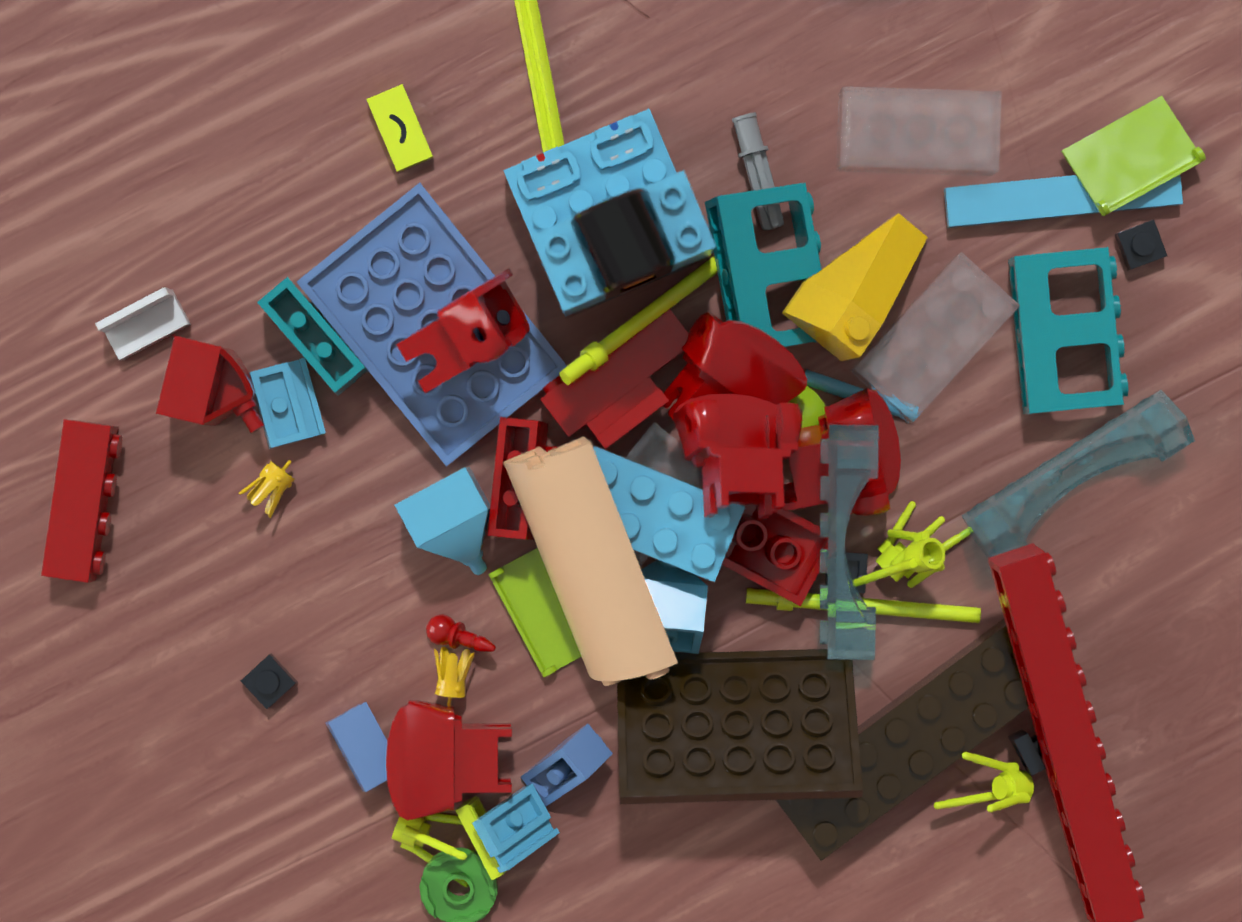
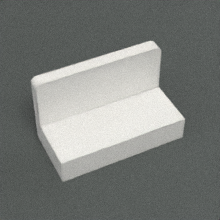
(144, 323)

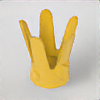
(271, 479)
(451, 673)

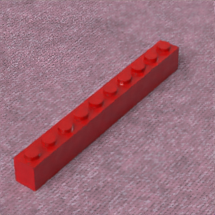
(1066, 734)

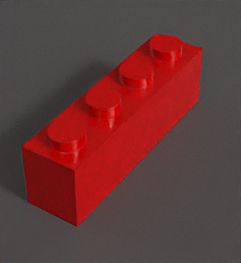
(626, 368)
(80, 501)

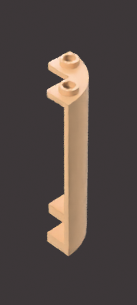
(591, 562)

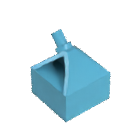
(449, 518)
(680, 604)

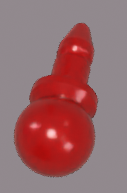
(443, 631)

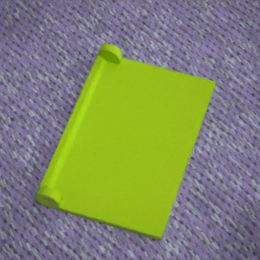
(1132, 156)
(536, 611)

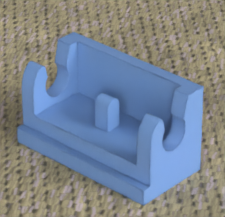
(361, 745)

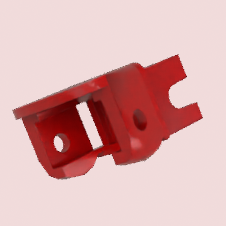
(453, 337)
(735, 360)
(861, 408)
(739, 448)
(439, 758)

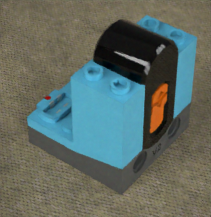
(609, 213)

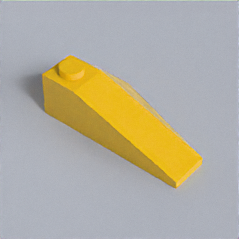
(855, 292)

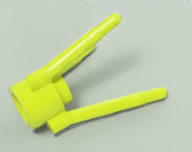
(895, 554)
(922, 556)
(1009, 787)
(415, 834)

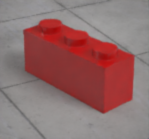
(506, 513)

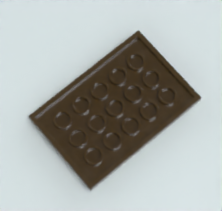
(740, 729)

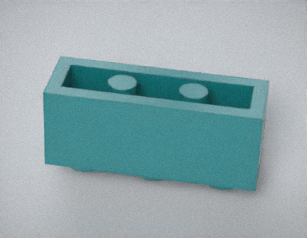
(312, 336)

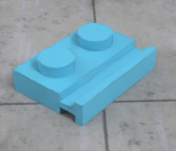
(287, 403)
(515, 827)

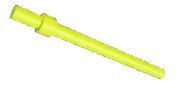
(597, 353)
(883, 607)

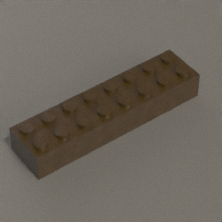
(919, 738)

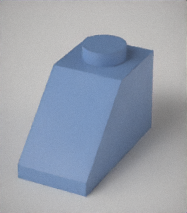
(567, 764)

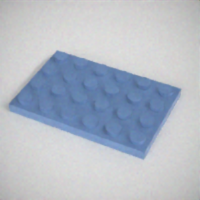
(393, 284)

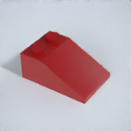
(777, 552)

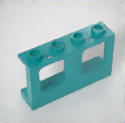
(748, 272)
(1042, 332)

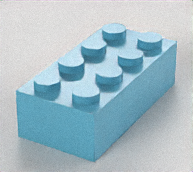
(668, 517)

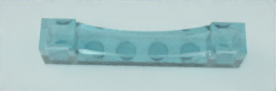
(1143, 432)
(852, 462)

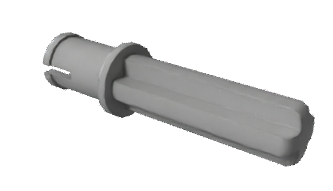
(757, 166)

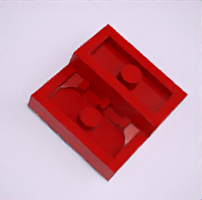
(627, 412)

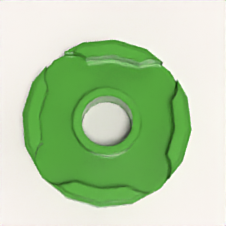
(451, 907)

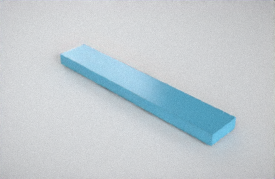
(1039, 200)

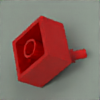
(207, 385)

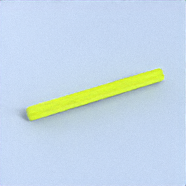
(539, 74)

